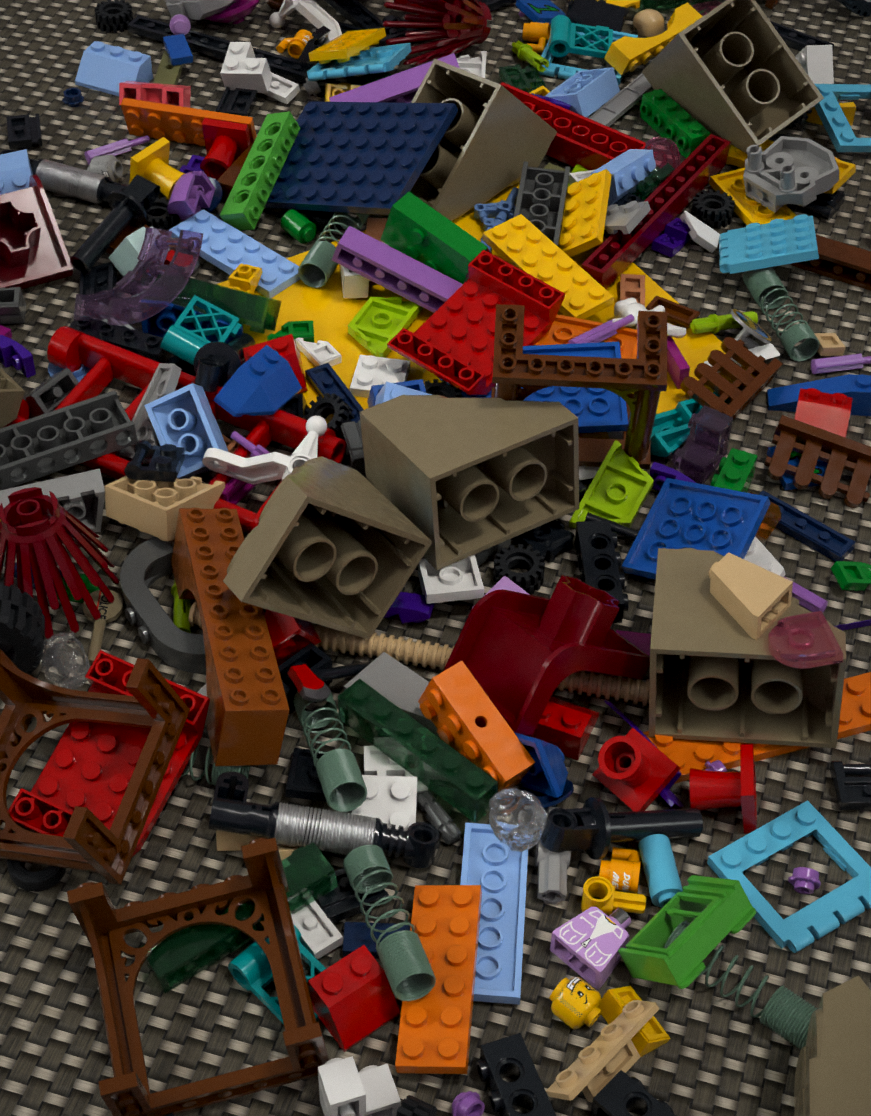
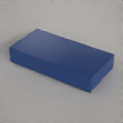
(178, 49)

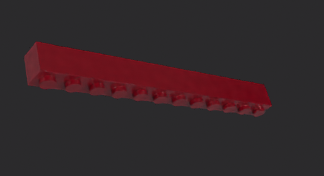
(665, 203)

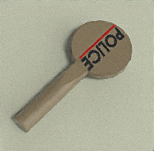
(109, 613)

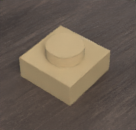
(830, 345)

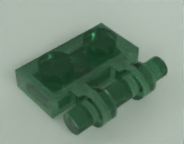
(523, 79)
(650, 183)

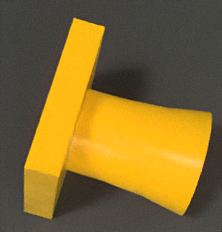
(154, 165)

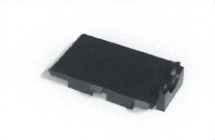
(596, 13)
(547, 539)

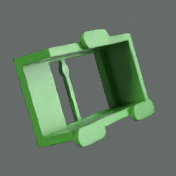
(682, 960)

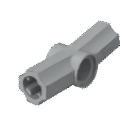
(551, 872)

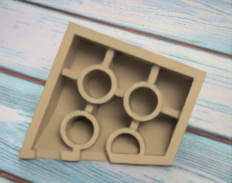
(155, 504)

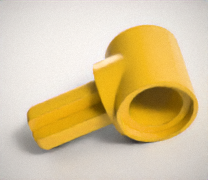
(610, 899)

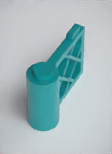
(565, 37)
(186, 342)
(254, 972)

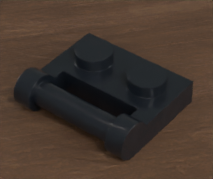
(824, 204)
(164, 462)
(852, 792)

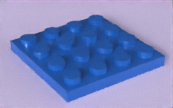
(595, 407)
(695, 518)

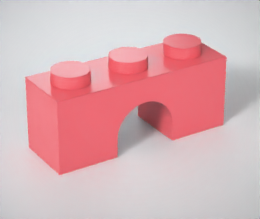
(155, 92)

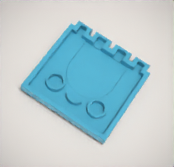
(370, 61)
(768, 245)

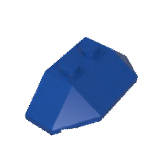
(259, 385)

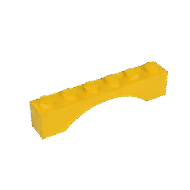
(631, 52)

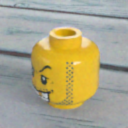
(575, 1003)

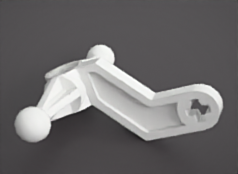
(311, 12)
(270, 465)

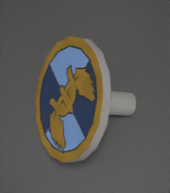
(749, 328)

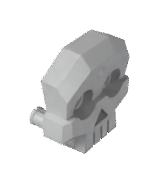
(197, 8)
(789, 172)

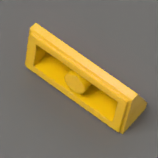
(649, 1036)

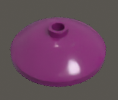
(235, 12)

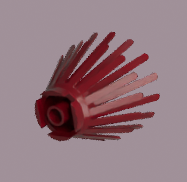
(458, 19)
(34, 533)

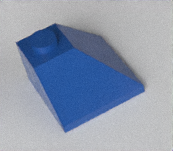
(549, 771)

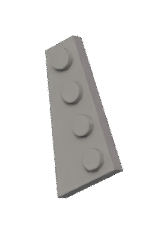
(625, 216)
(162, 383)

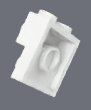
(452, 582)

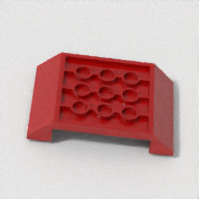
(461, 334)
(98, 760)

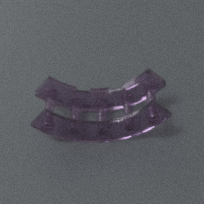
(135, 295)

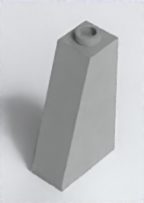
(397, 685)

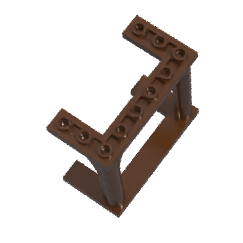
(622, 376)
(87, 841)
(106, 931)

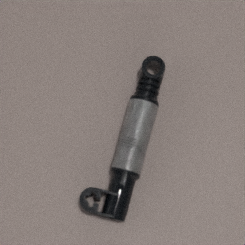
(73, 181)
(327, 829)

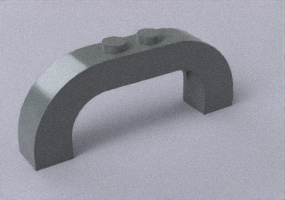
(139, 571)

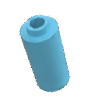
(659, 868)

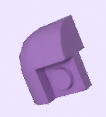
(190, 194)

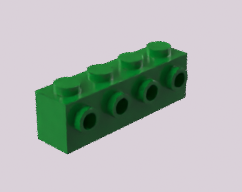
(672, 121)
(735, 471)

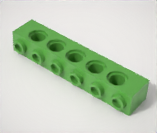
(260, 171)

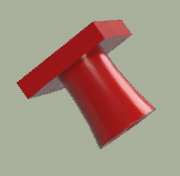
(223, 144)
(634, 769)
(728, 789)

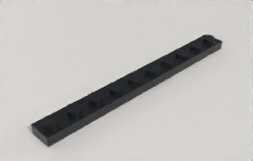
(218, 47)

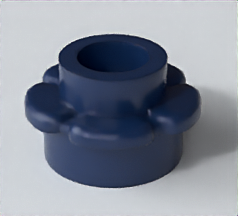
(73, 97)

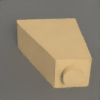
(749, 593)

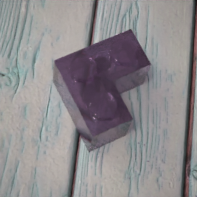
(704, 445)

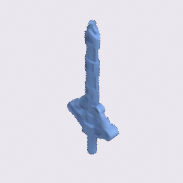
(500, 210)

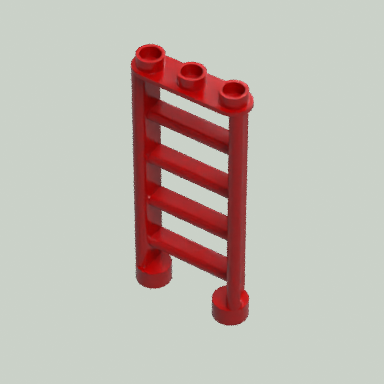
(107, 361)

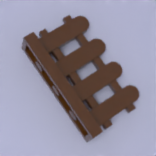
(740, 378)
(824, 446)

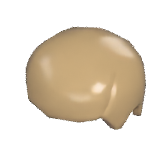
(648, 23)

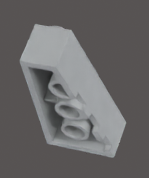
(77, 493)

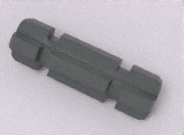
(438, 817)

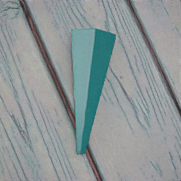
(672, 428)

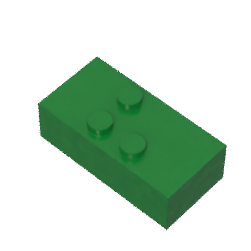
(430, 238)

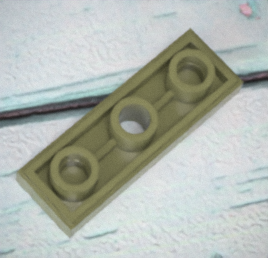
(166, 72)

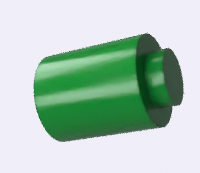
(298, 226)

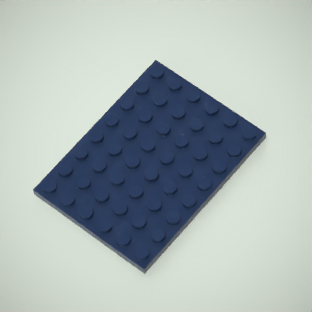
(358, 155)

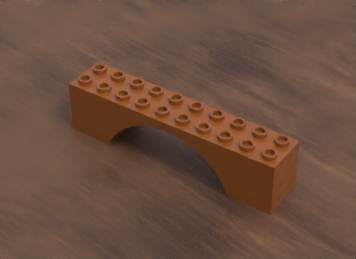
(242, 673)

